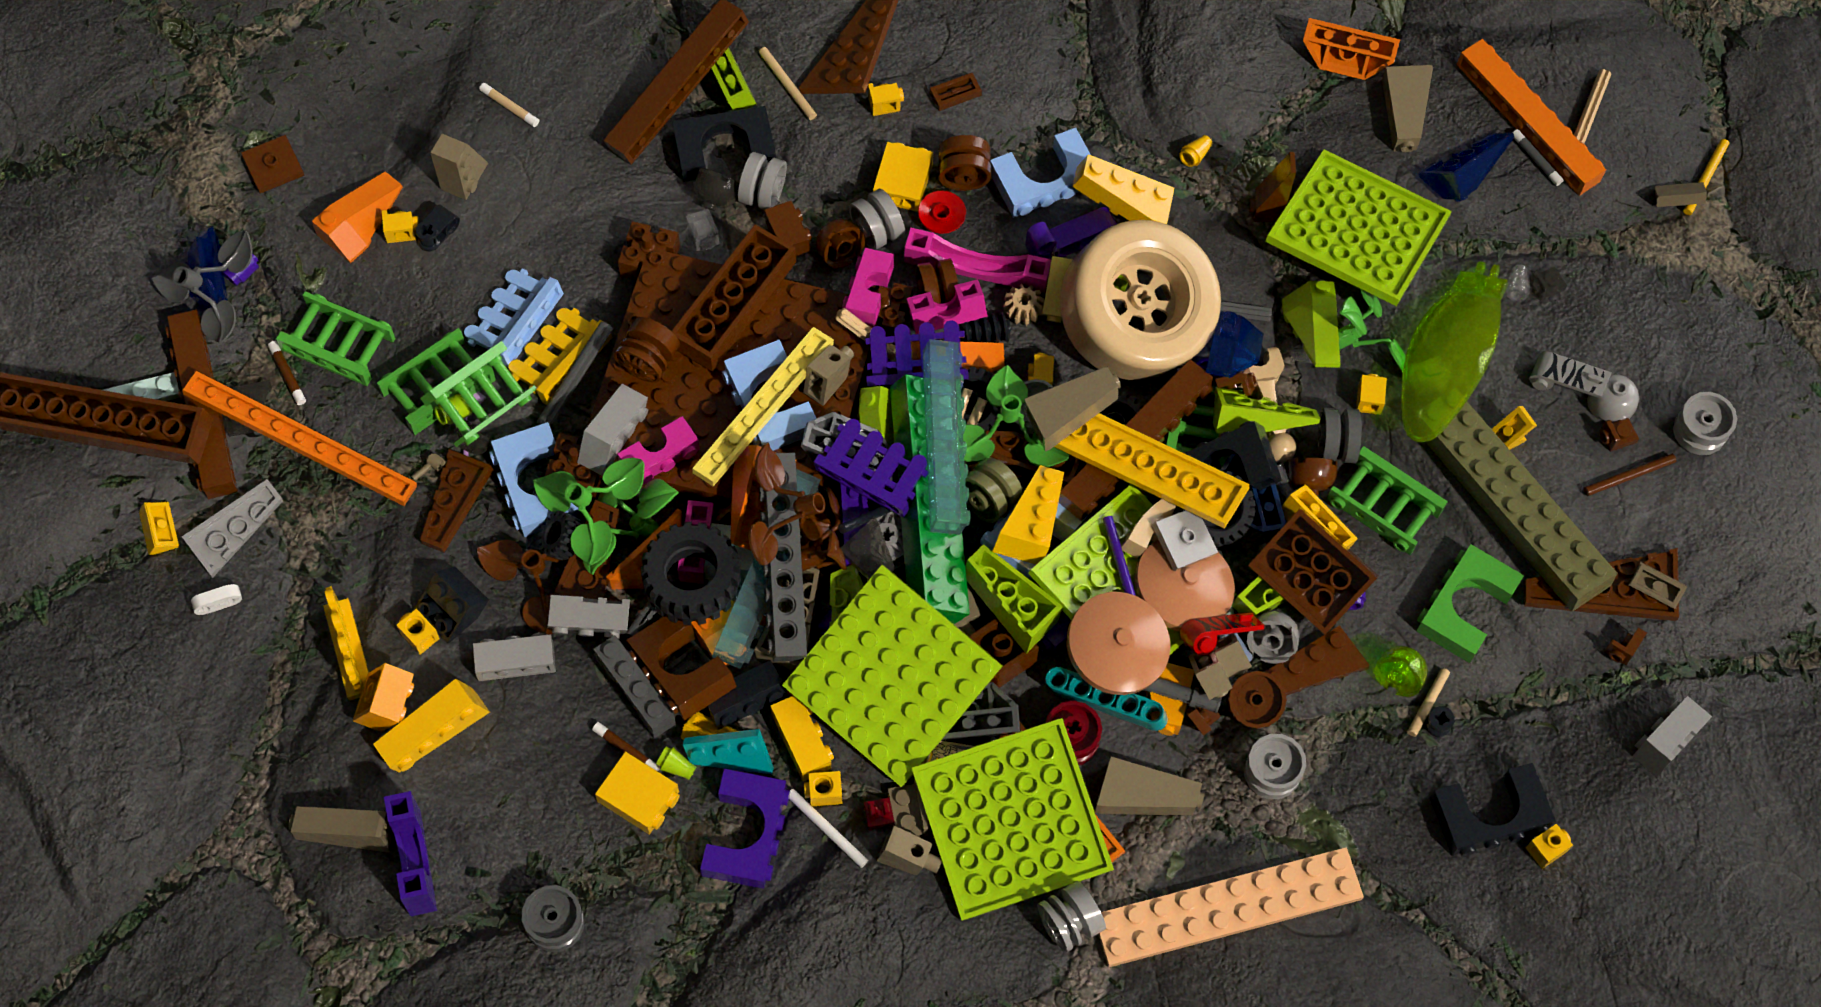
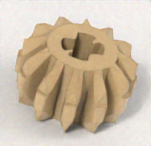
(1027, 296)

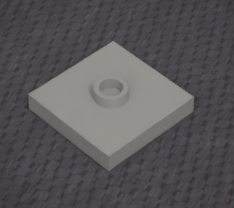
(1184, 539)

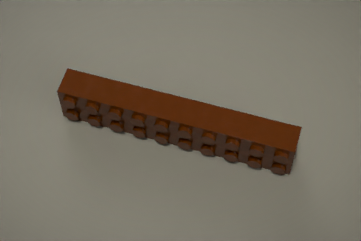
(103, 418)

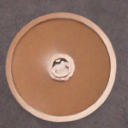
(1187, 593)
(1118, 643)

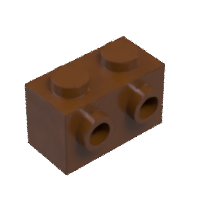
(786, 224)

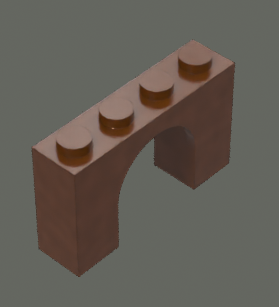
(684, 692)

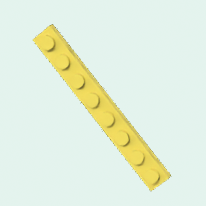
(761, 408)

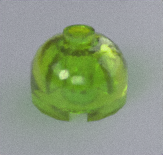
(1402, 669)

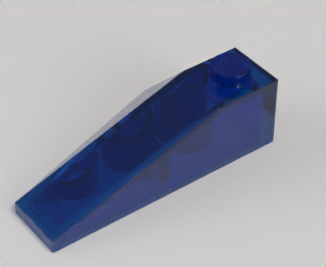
(1467, 168)

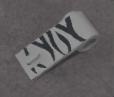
(1557, 369)

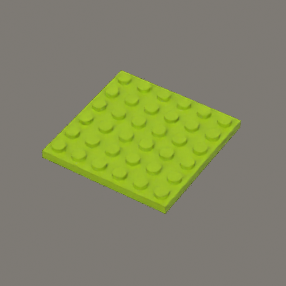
(1359, 227)
(1085, 563)
(892, 675)
(1012, 819)

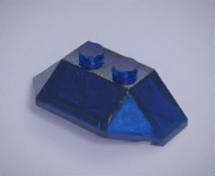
(204, 254)
(1234, 345)

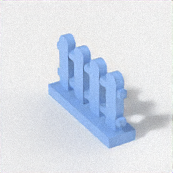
(527, 319)

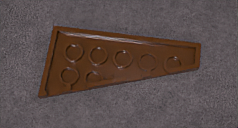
(854, 53)
(1620, 597)

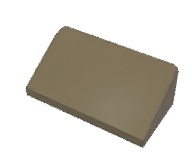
(1680, 194)
(1657, 585)

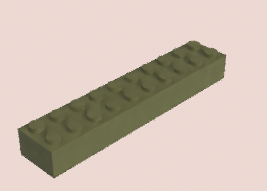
(1522, 509)

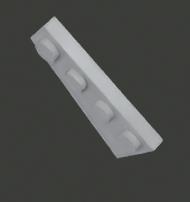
(227, 530)

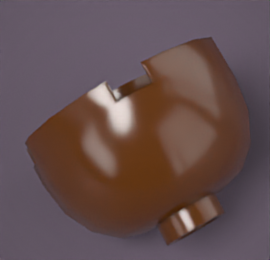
(839, 242)
(1314, 472)

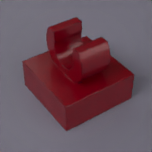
(879, 813)

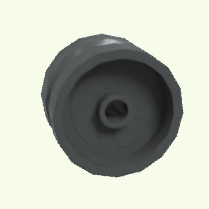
(1339, 435)
(550, 903)

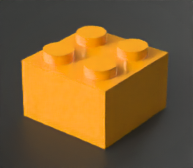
(384, 697)

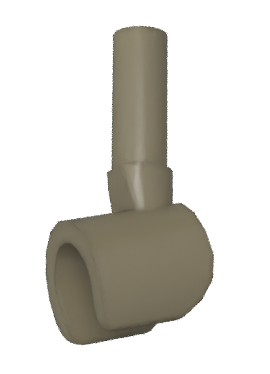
(433, 461)

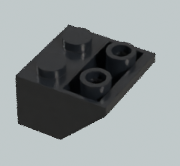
(451, 603)

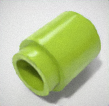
(460, 405)

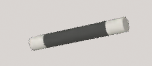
(1537, 157)

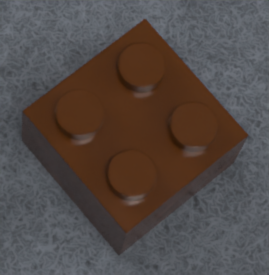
(1003, 647)

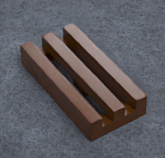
(958, 94)

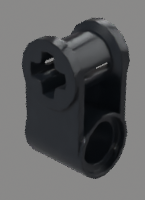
(436, 228)

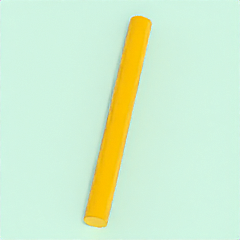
(1709, 170)

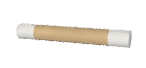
(508, 104)

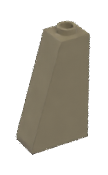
(1406, 102)
(1070, 405)
(1146, 791)
(342, 827)

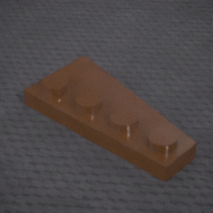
(458, 490)
(575, 577)
(1319, 662)

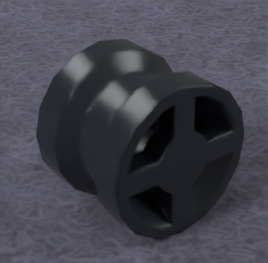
(1436, 726)

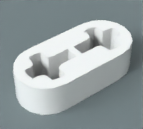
(216, 599)

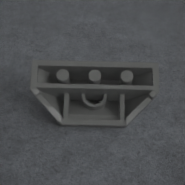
(824, 432)
(988, 716)

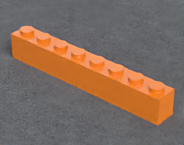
(1531, 117)

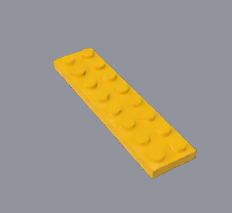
(1157, 468)

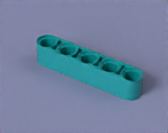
(1114, 707)

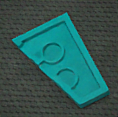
(730, 751)

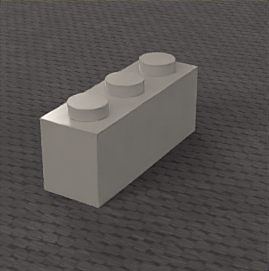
(514, 657)

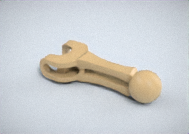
(1266, 376)

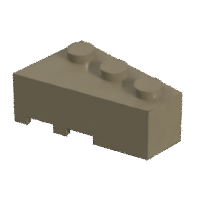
(457, 166)

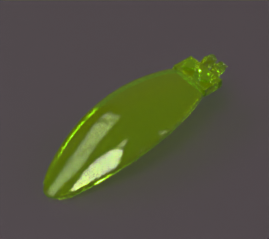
(1451, 352)

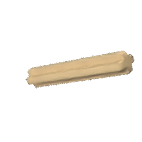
(1592, 105)
(861, 329)

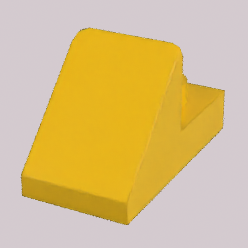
(1514, 427)

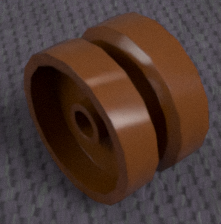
(964, 162)
(940, 283)
(1269, 690)

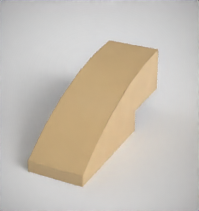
(1142, 532)

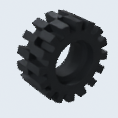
(557, 534)

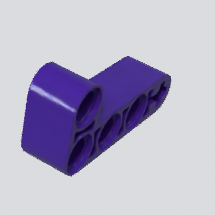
(1068, 236)

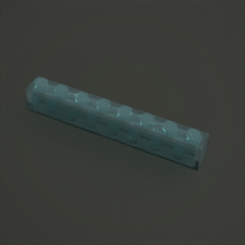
(945, 437)
(750, 606)

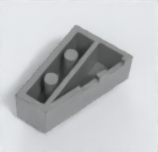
(612, 429)
(588, 616)
(1670, 735)

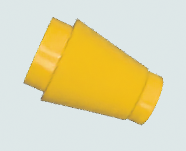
(1194, 152)

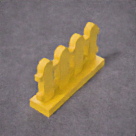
(556, 366)
(346, 643)

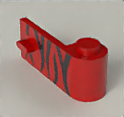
(1202, 632)

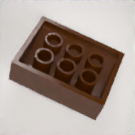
(1313, 570)

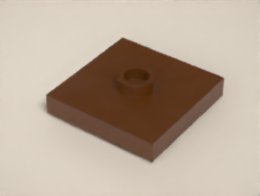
(272, 164)

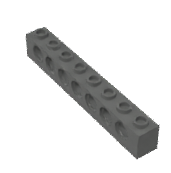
(795, 647)

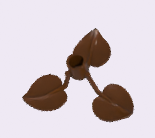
(808, 509)
(815, 555)
(501, 563)

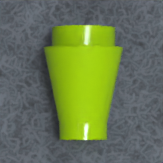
(675, 763)

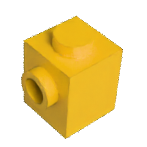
(1549, 846)

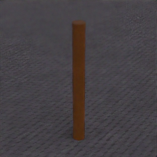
(1630, 474)

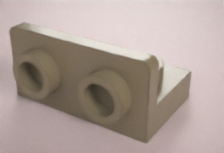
(909, 810)

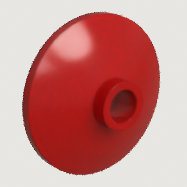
(942, 203)

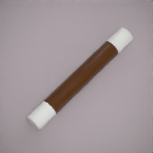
(286, 372)
(622, 745)

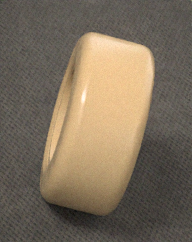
(1173, 264)

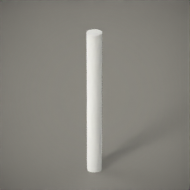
(827, 828)

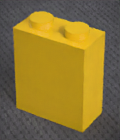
(904, 174)
(638, 793)

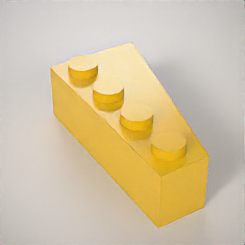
(1123, 190)
(1031, 523)
(431, 725)

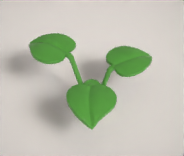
(1350, 333)
(1008, 393)
(561, 489)
(652, 499)

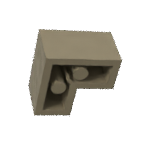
(1218, 666)

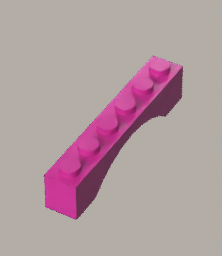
(1003, 270)

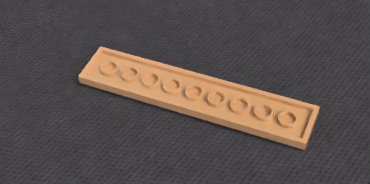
(1229, 907)

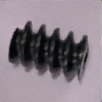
(987, 328)

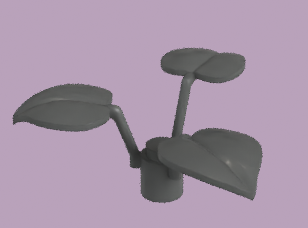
(179, 279)

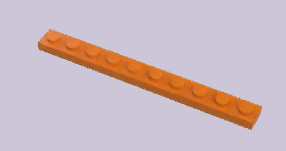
(300, 438)

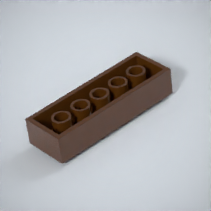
(734, 297)

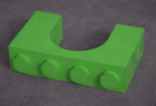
(1472, 570)

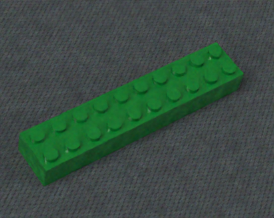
(931, 559)

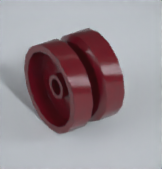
(1085, 726)

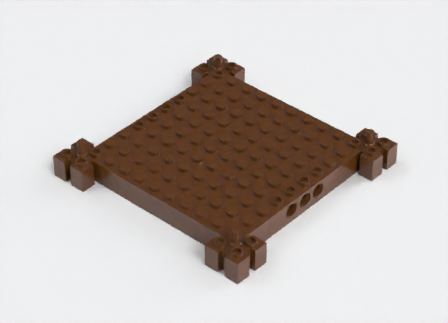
(664, 293)

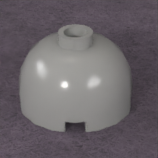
(1618, 400)
(1277, 640)

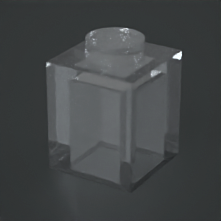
(702, 230)

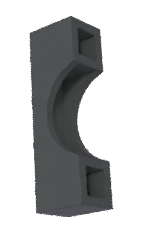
(635, 685)

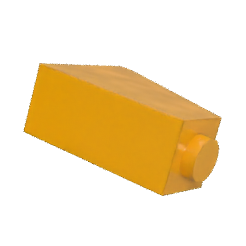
(1173, 708)

